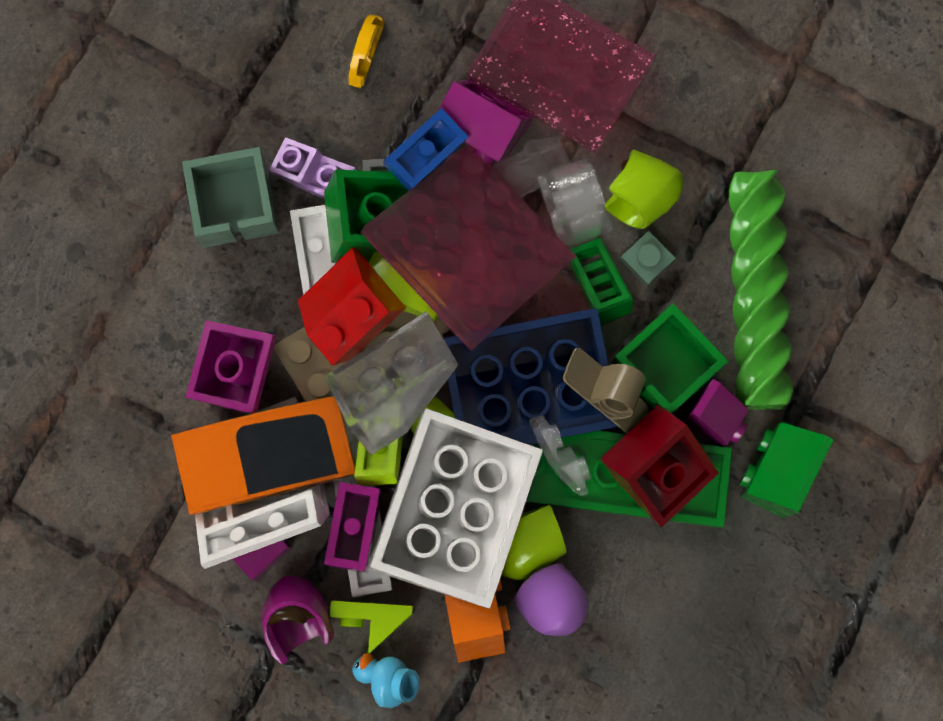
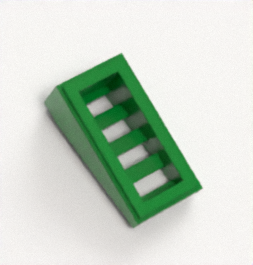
(612, 302)

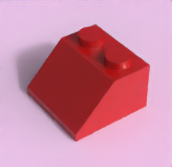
(348, 308)

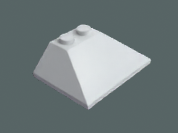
(259, 523)

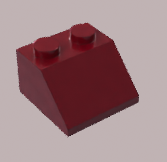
(660, 465)

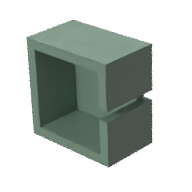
(230, 197)

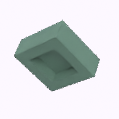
(647, 259)

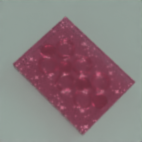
(561, 68)

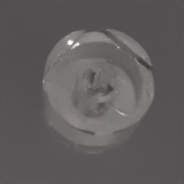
(576, 202)

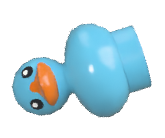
(389, 679)

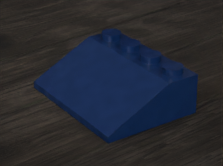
(521, 374)

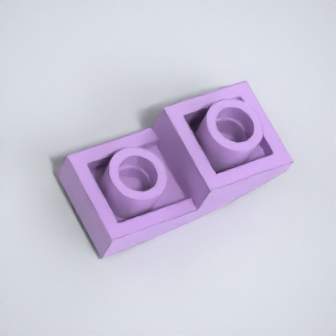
(305, 167)

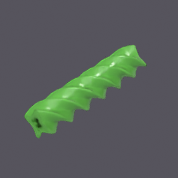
(759, 305)

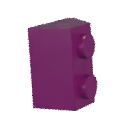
(488, 120)
(231, 367)

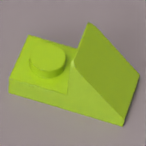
(383, 618)

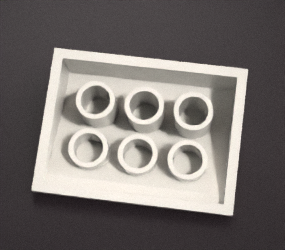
(455, 509)

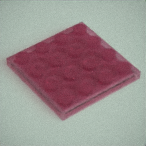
(468, 246)

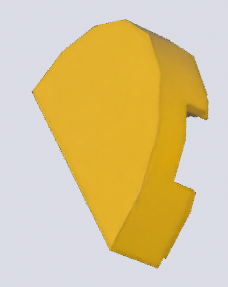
(365, 49)

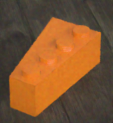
(476, 629)

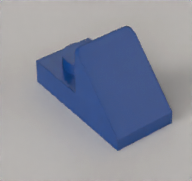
(425, 149)

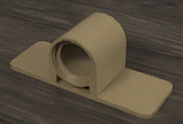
(608, 388)

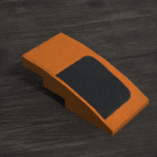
(263, 455)

